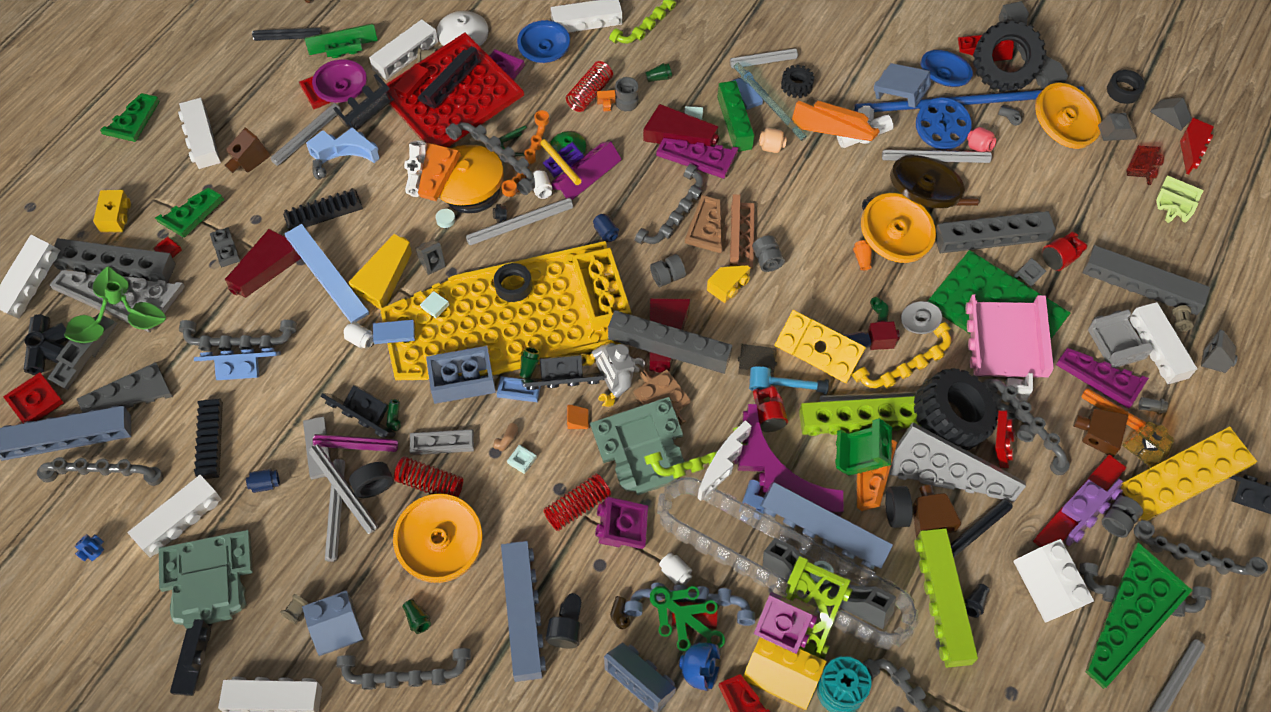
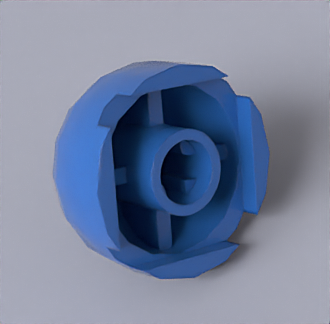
(699, 665)

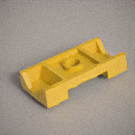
(800, 339)

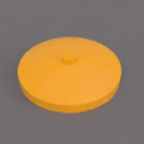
(1068, 115)
(473, 177)
(898, 228)
(437, 538)

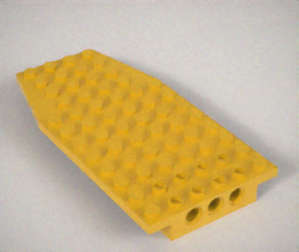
(562, 315)

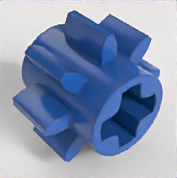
(89, 547)

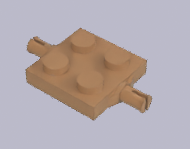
(662, 387)

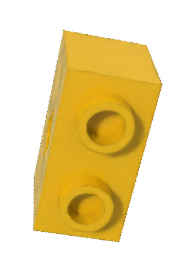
(111, 211)

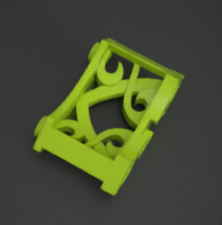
(803, 581)

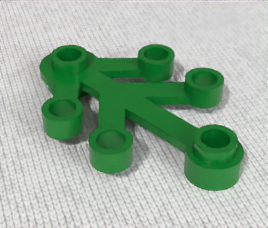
(683, 614)

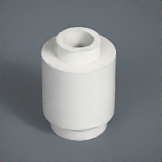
(541, 184)
(358, 335)
(675, 569)

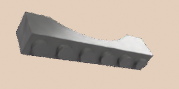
(1052, 70)
(864, 602)

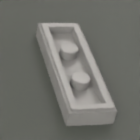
(313, 427)
(442, 442)

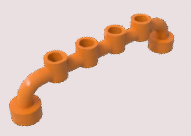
(541, 117)

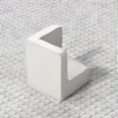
(1023, 387)

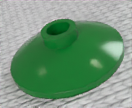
(565, 138)

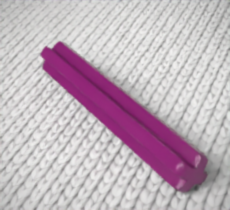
(359, 443)

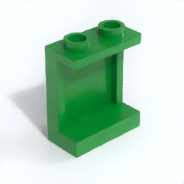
(864, 449)

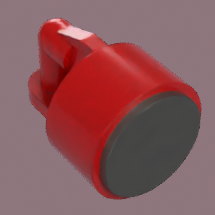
(1061, 252)
(771, 414)

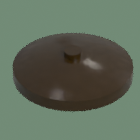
(927, 181)

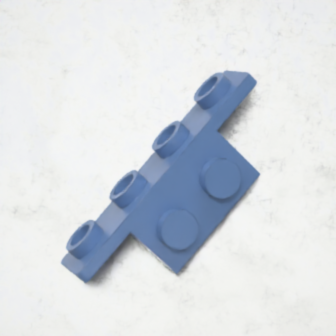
(237, 366)

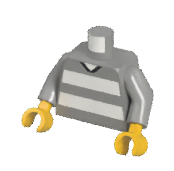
(616, 366)

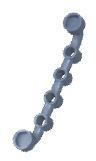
(723, 598)

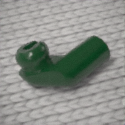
(392, 418)

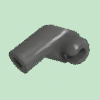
(1012, 115)
(317, 169)

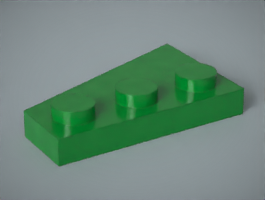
(133, 120)
(188, 216)

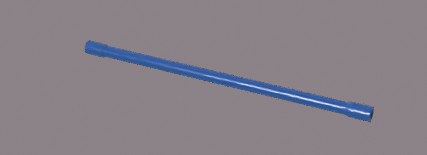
(963, 100)

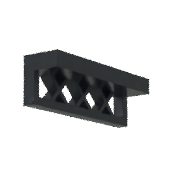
(450, 78)

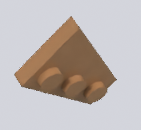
(705, 225)

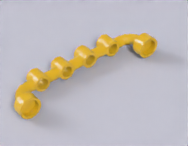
(904, 369)

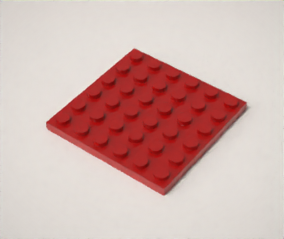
(473, 101)

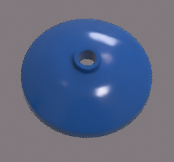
(543, 41)
(946, 68)

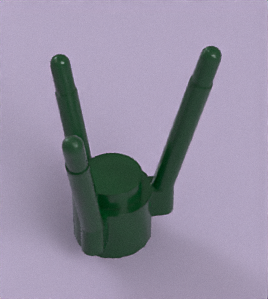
(509, 136)

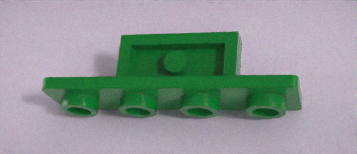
(341, 41)

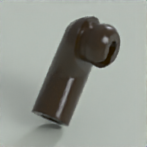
(618, 615)

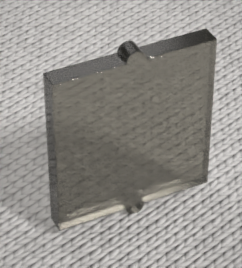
(756, 356)

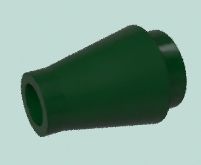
(659, 73)
(529, 361)
(417, 618)

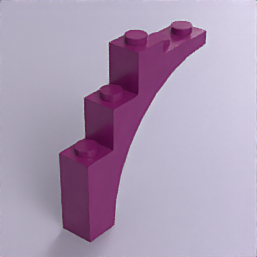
(759, 457)

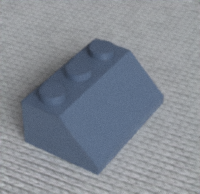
(449, 386)
(639, 676)

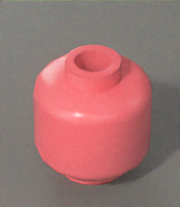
(981, 140)

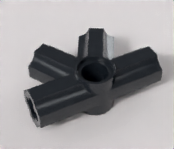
(42, 343)

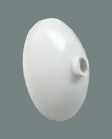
(460, 22)

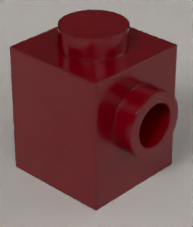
(883, 335)

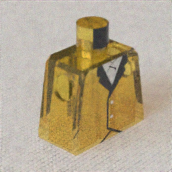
(1150, 443)

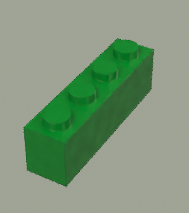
(735, 116)

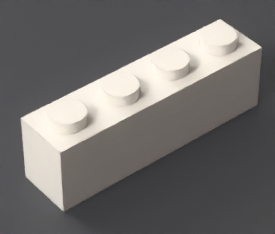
(588, 15)
(403, 49)
(199, 133)
(26, 275)
(1167, 350)
(175, 516)
(270, 696)

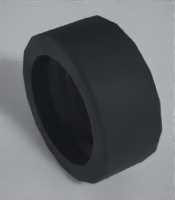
(1129, 77)
(509, 270)
(371, 480)
(899, 506)

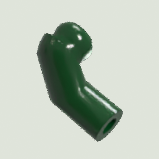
(880, 308)

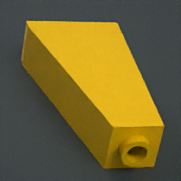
(382, 272)

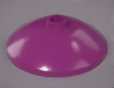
(339, 80)

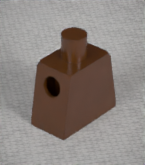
(246, 152)
(1103, 430)
(934, 512)

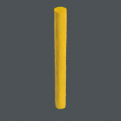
(560, 161)

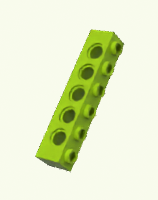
(851, 410)

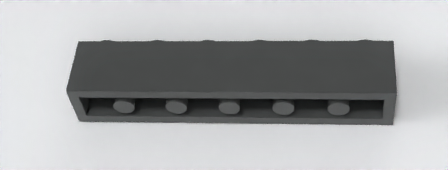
(1145, 279)
(669, 342)

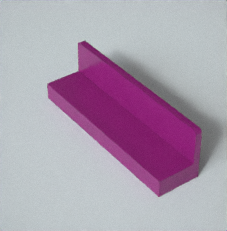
(588, 169)

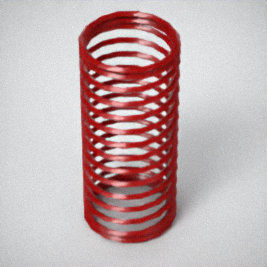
(578, 96)
(459, 479)
(552, 518)

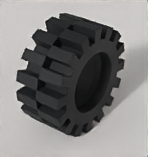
(797, 73)

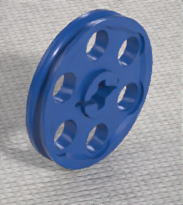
(938, 128)

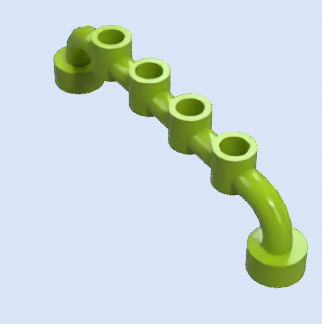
(648, 23)
(679, 469)

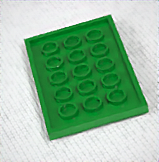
(988, 284)

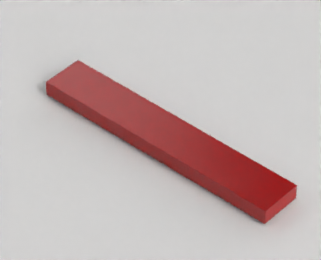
(1062, 524)

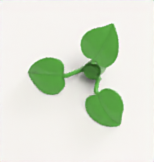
(112, 288)

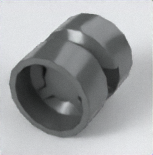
(626, 94)
(768, 252)
(669, 270)
(1122, 516)

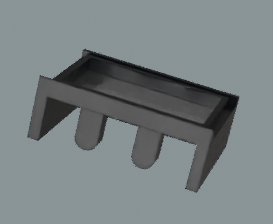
(368, 108)

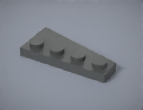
(132, 389)

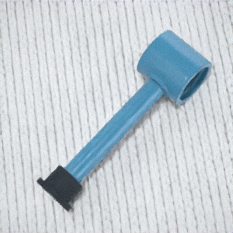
(761, 378)

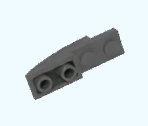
(76, 355)

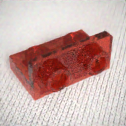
(1146, 163)

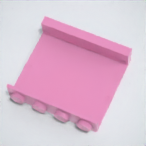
(1009, 338)

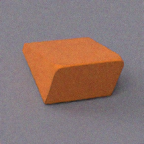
(577, 417)

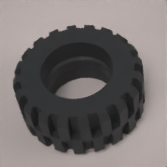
(1018, 33)
(968, 396)

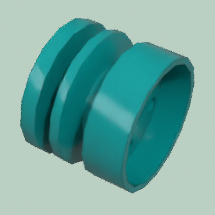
(836, 695)

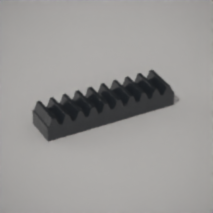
(323, 210)
(208, 438)

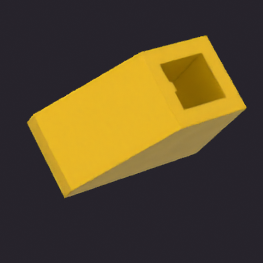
(727, 281)

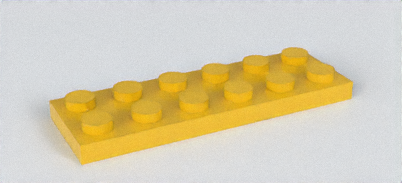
(1188, 473)

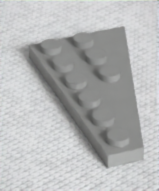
(80, 287)
(943, 464)

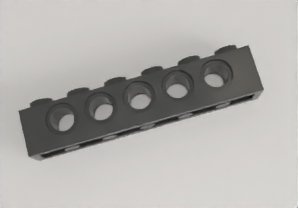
(994, 232)
(125, 261)

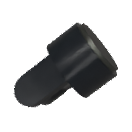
(566, 629)

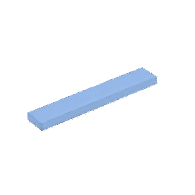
(326, 274)

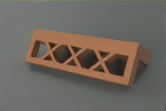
(735, 231)

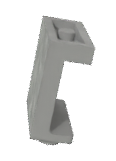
(1118, 339)

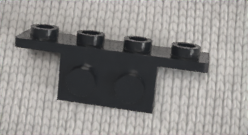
(561, 370)
(364, 407)
(1252, 494)
(191, 658)

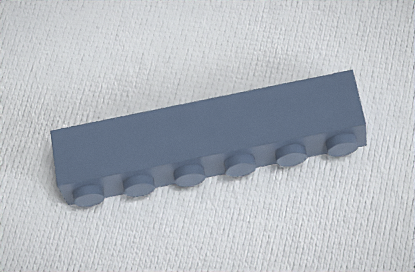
(64, 432)
(826, 525)
(521, 611)

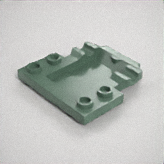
(633, 436)
(206, 577)

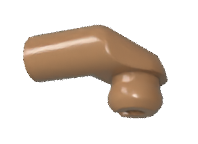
(502, 444)

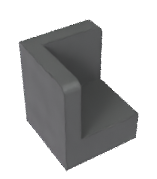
(1030, 272)

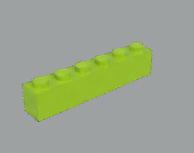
(946, 598)

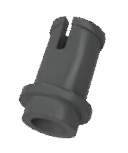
(1159, 406)

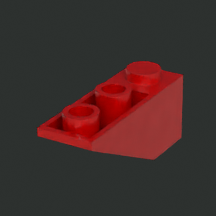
(1001, 52)
(1193, 143)

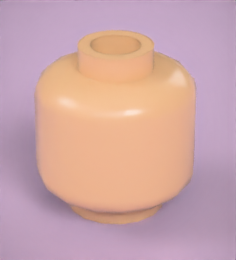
(772, 140)

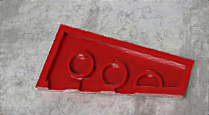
(740, 695)

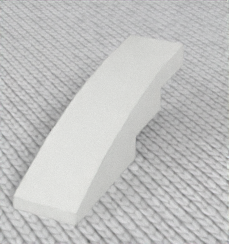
(722, 464)

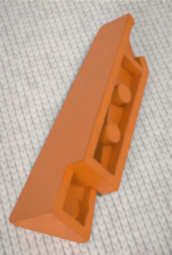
(833, 120)

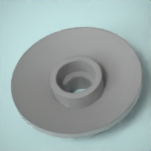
(921, 311)

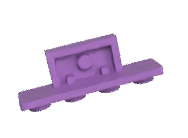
(1087, 505)

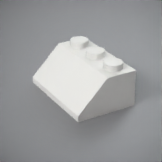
(1053, 580)

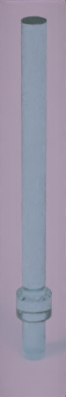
(748, 78)

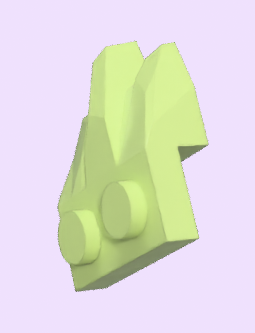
(1178, 199)

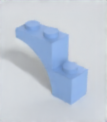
(350, 143)

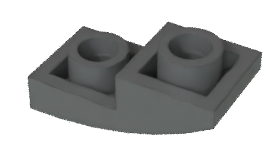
(224, 247)

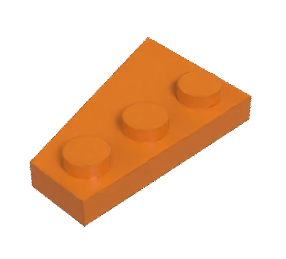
(436, 170)
(872, 485)

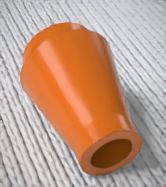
(863, 254)

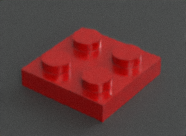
(33, 399)
(1004, 439)

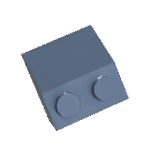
(332, 623)

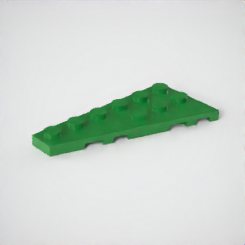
(1140, 607)

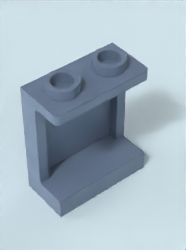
(903, 82)

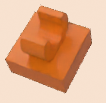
(606, 98)

